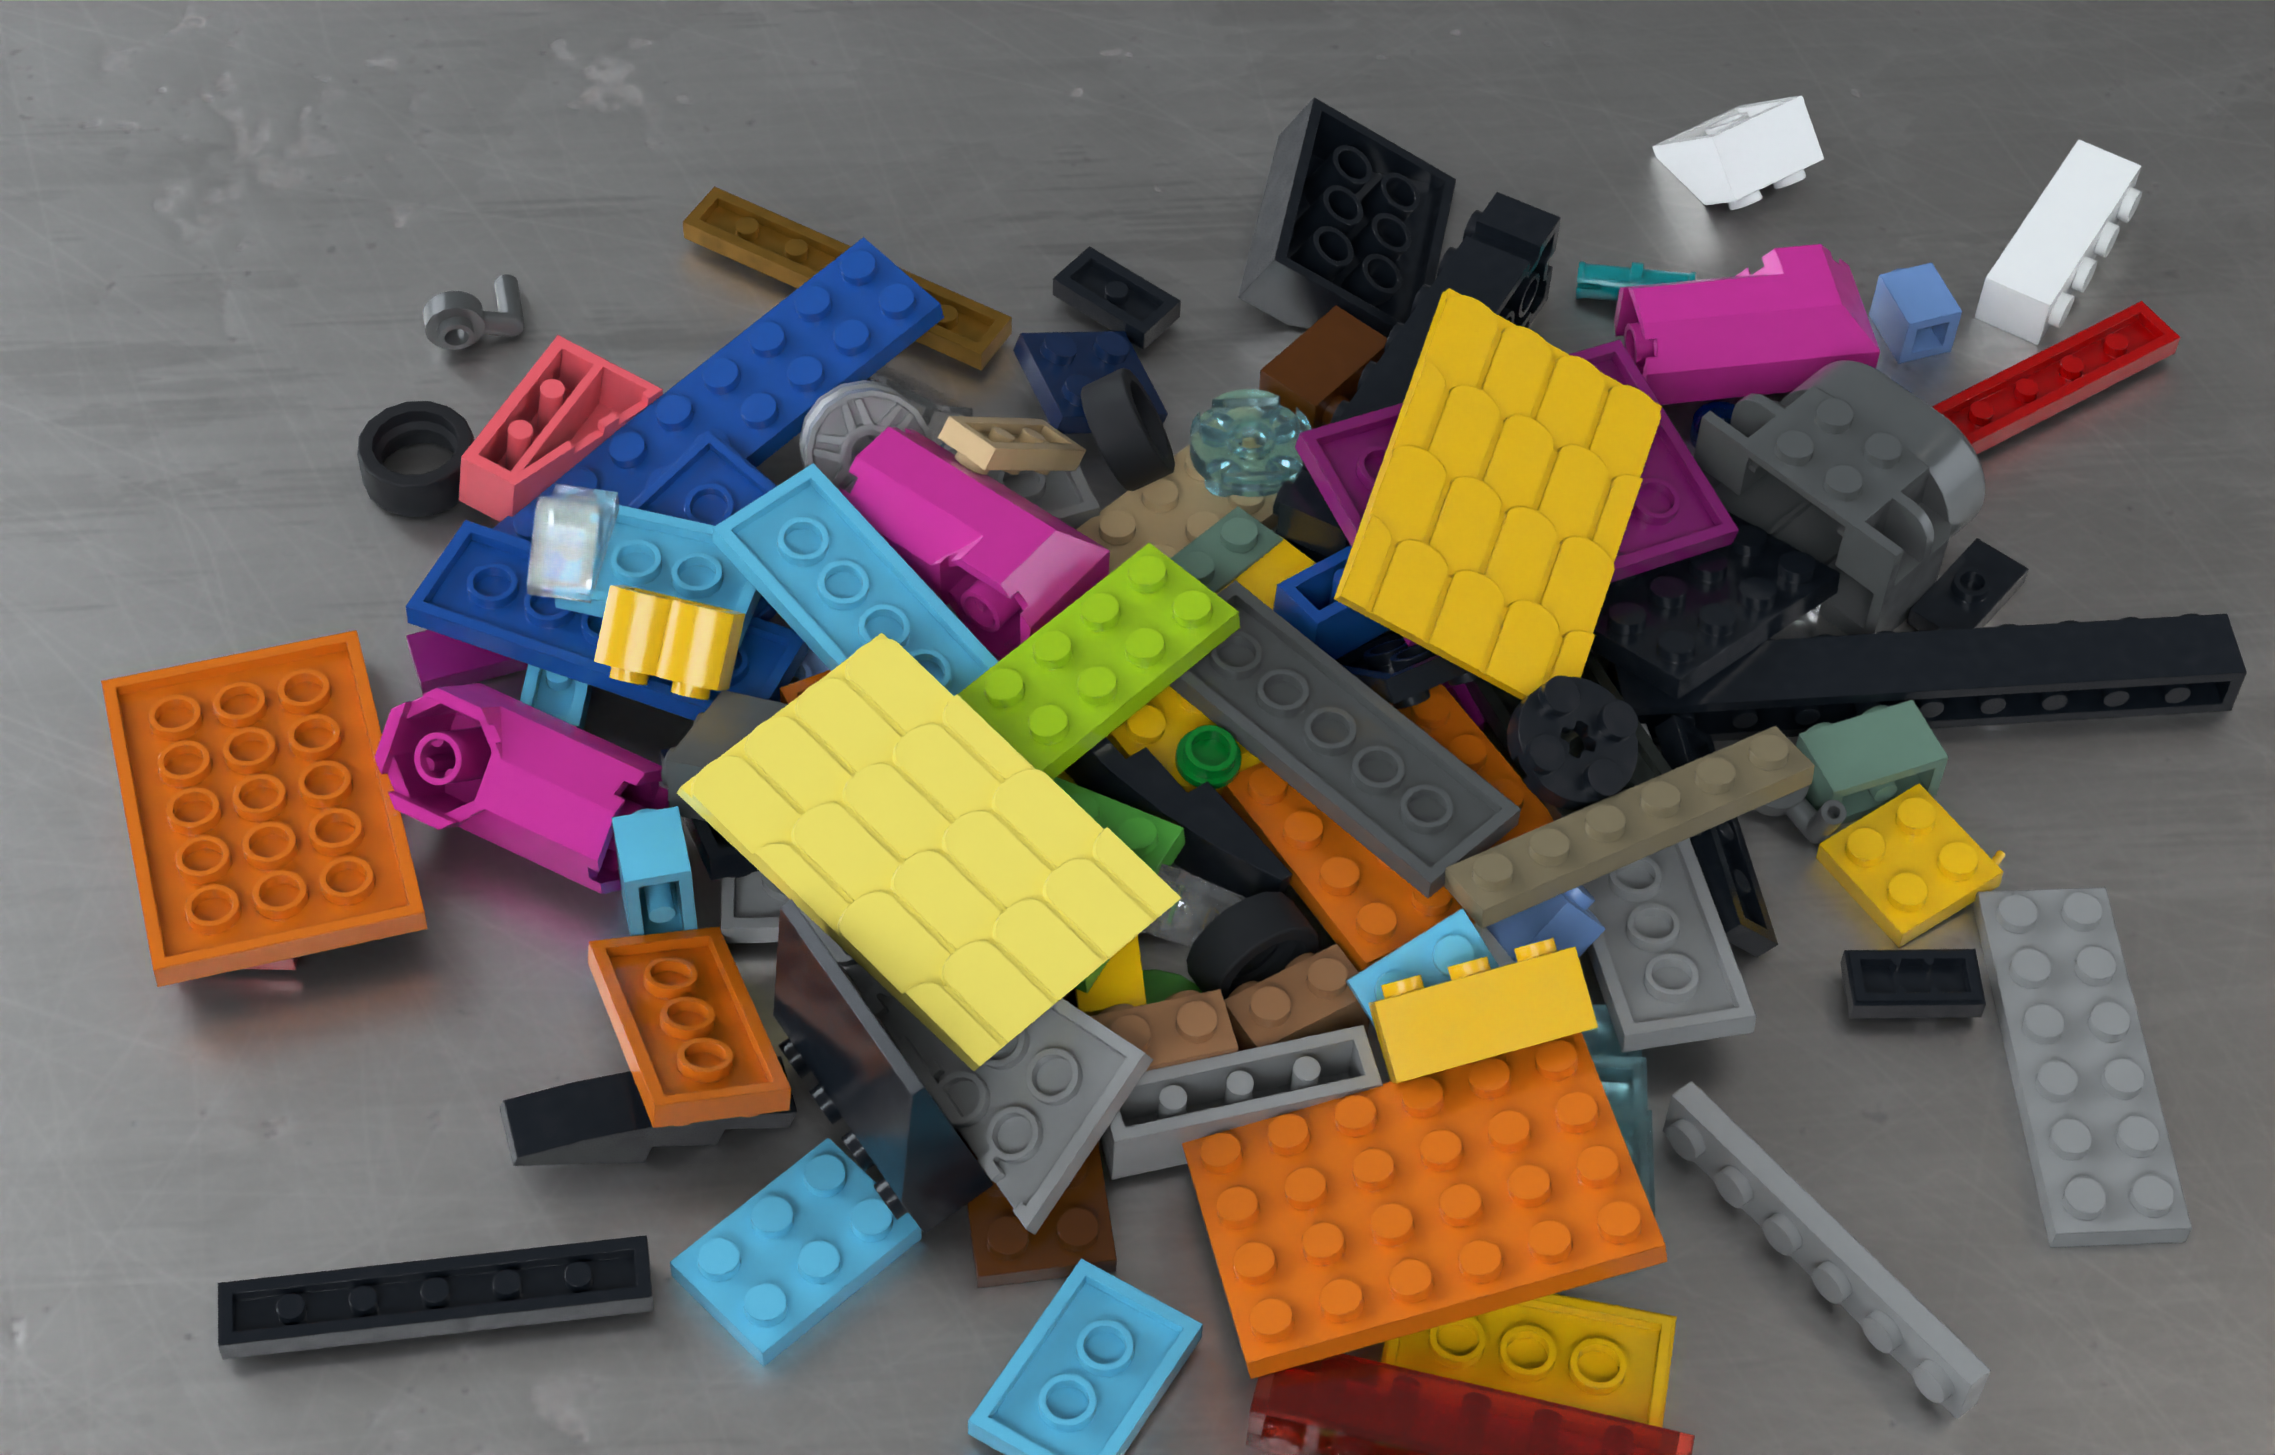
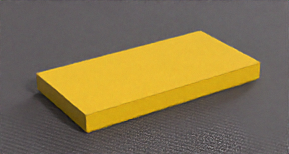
(1554, 1351)

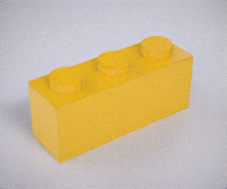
(1481, 1011)

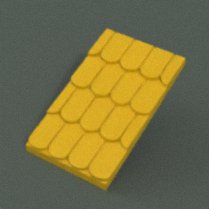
(1500, 501)

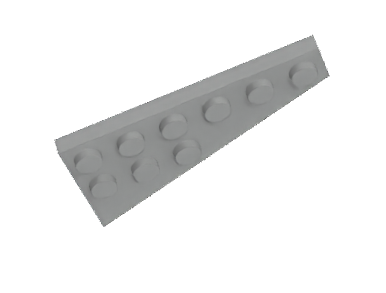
(1031, 1105)

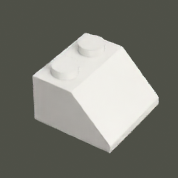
(1744, 152)

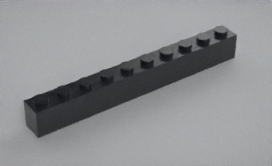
(1962, 676)

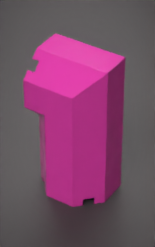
(1746, 329)
(973, 539)
(516, 779)

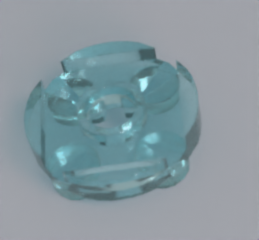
(1243, 471)

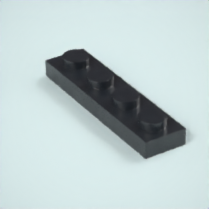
(1722, 852)

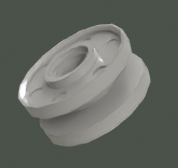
(845, 417)

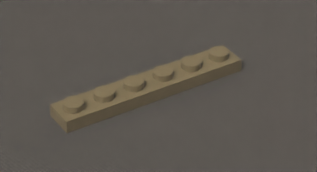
(1627, 826)

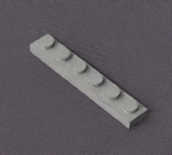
(1833, 1258)

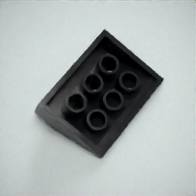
(1345, 225)
(868, 1083)

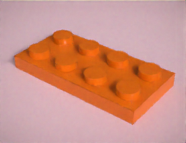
(688, 1027)

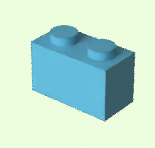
(654, 871)

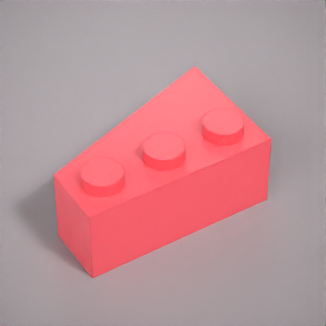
(548, 426)

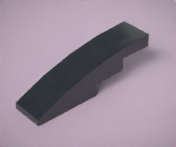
(1216, 838)
(605, 1123)

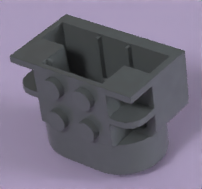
(1853, 480)

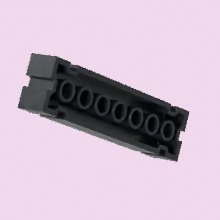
(1497, 263)

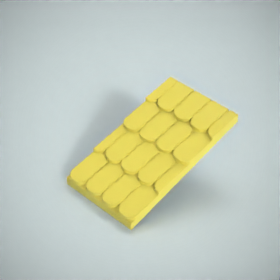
(929, 849)

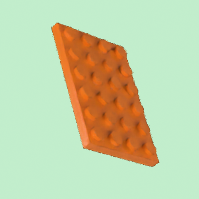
(259, 808)
(1421, 1204)

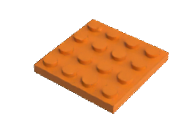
(1341, 881)

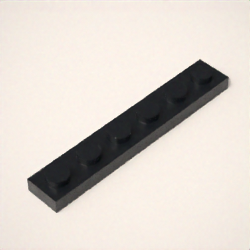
(434, 1297)

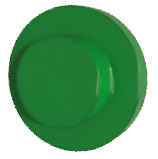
(1208, 755)

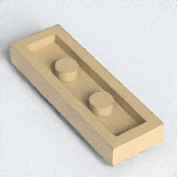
(1010, 445)

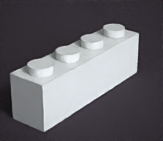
(2059, 243)

